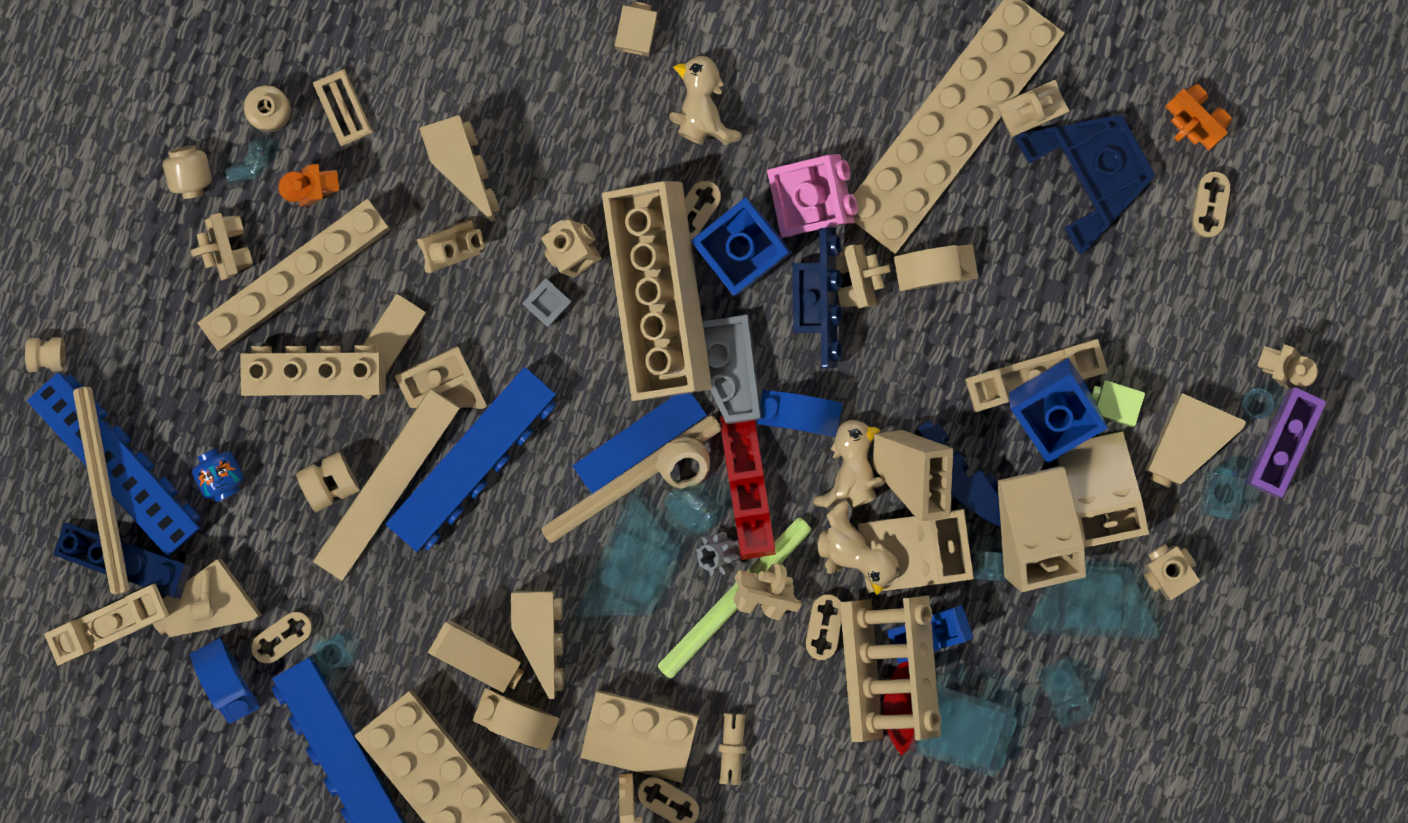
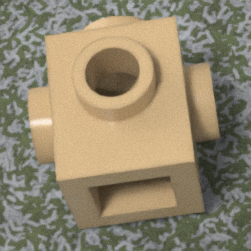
(570, 247)
(1183, 575)

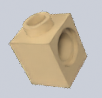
(636, 29)

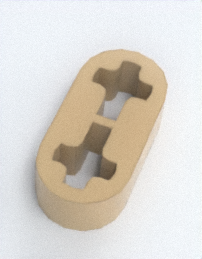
(1202, 203)
(707, 209)
(815, 626)
(277, 630)
(673, 793)

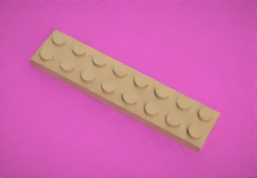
(953, 122)

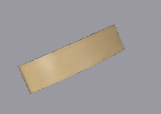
(994, 386)
(106, 624)

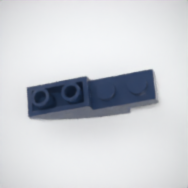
(973, 492)
(141, 564)

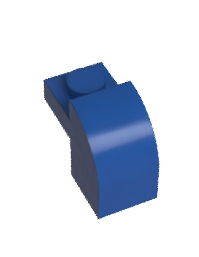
(800, 413)
(948, 629)
(223, 681)

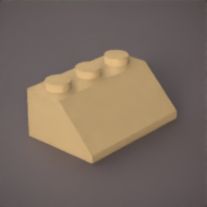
(639, 736)

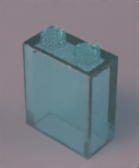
(970, 732)

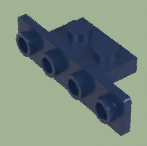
(816, 298)

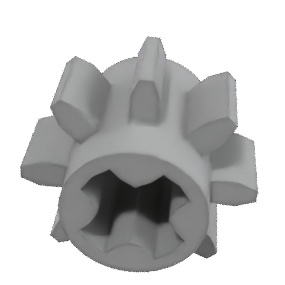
(718, 554)

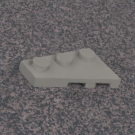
(733, 368)

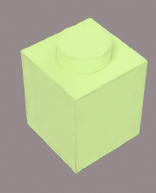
(1118, 402)

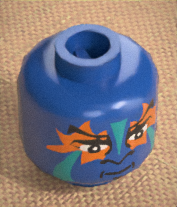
(217, 474)

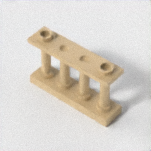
(862, 671)

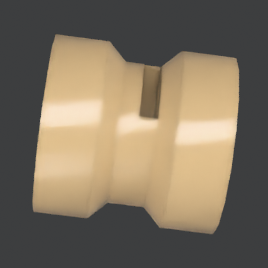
(48, 354)

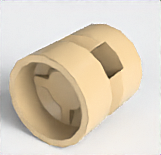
(316, 487)

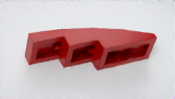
(747, 489)

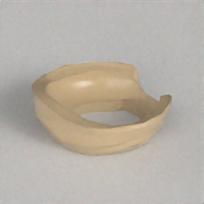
(677, 450)

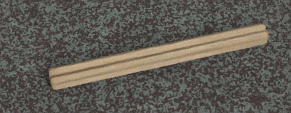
(620, 486)
(101, 490)

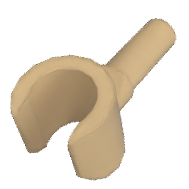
(203, 609)

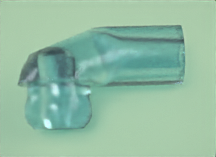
(252, 165)

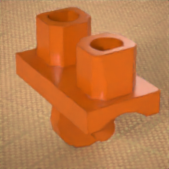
(1194, 120)
(308, 185)

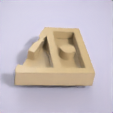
(445, 374)

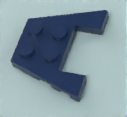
(1104, 162)

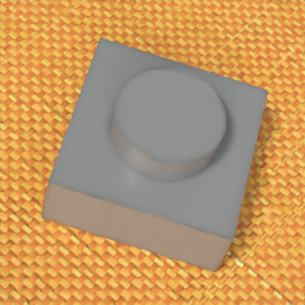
(547, 302)

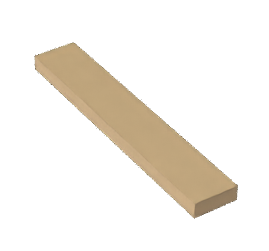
(386, 484)

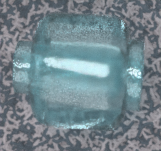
(690, 511)

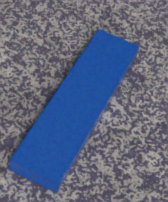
(638, 441)

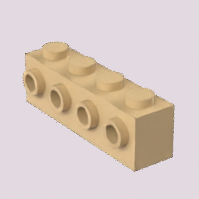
(313, 373)

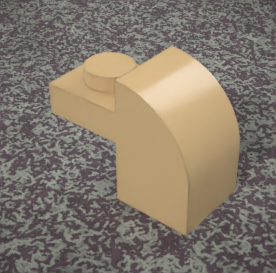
(936, 267)
(515, 720)

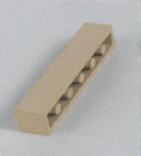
(294, 276)

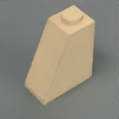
(1190, 439)
(916, 472)
(227, 596)
(476, 657)

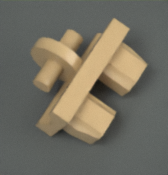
(1033, 108)
(219, 232)
(450, 245)
(864, 275)
(1288, 367)
(767, 588)

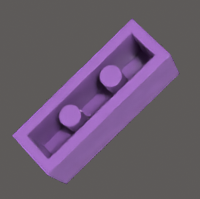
(1285, 442)

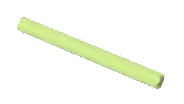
(726, 606)

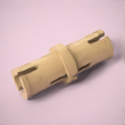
(732, 749)

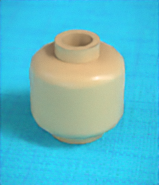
(275, 117)
(187, 171)

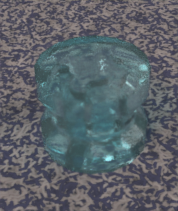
(989, 566)

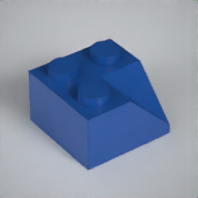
(741, 247)
(1057, 410)

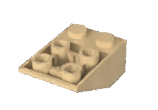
(452, 154)
(1104, 490)
(1040, 530)
(926, 550)
(536, 630)

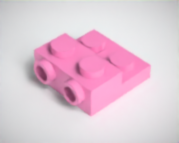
(812, 195)

